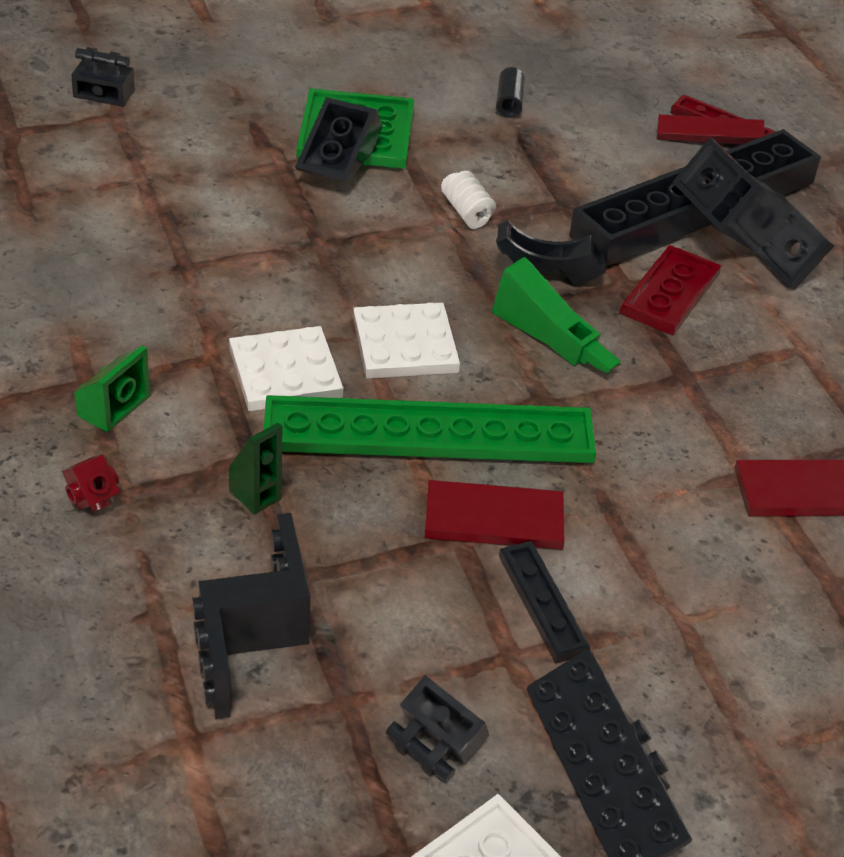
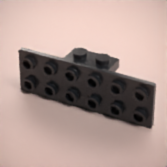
(609, 761)

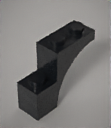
(576, 259)

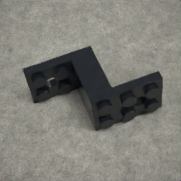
(752, 213)
(251, 614)

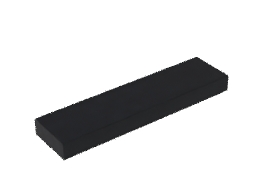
(543, 601)

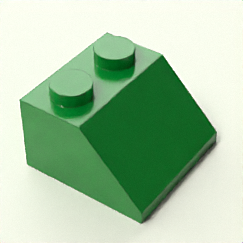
(115, 390)

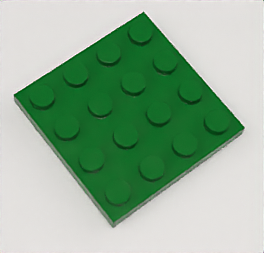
(394, 114)

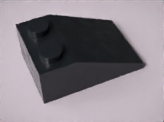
(340, 140)

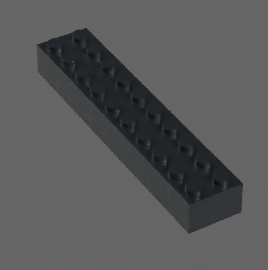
(660, 212)

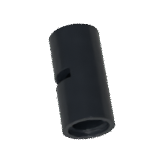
(510, 92)

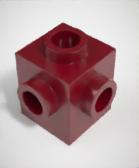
(91, 483)

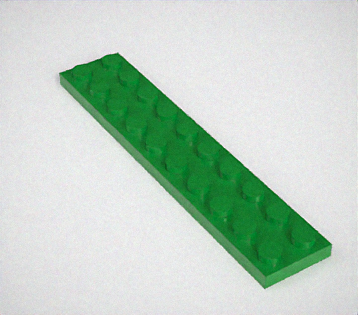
(432, 429)

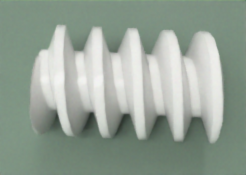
(469, 198)

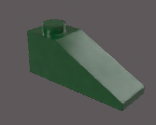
(257, 470)

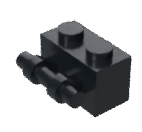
(103, 77)
(443, 720)

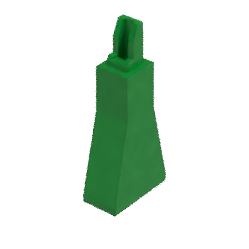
(537, 309)

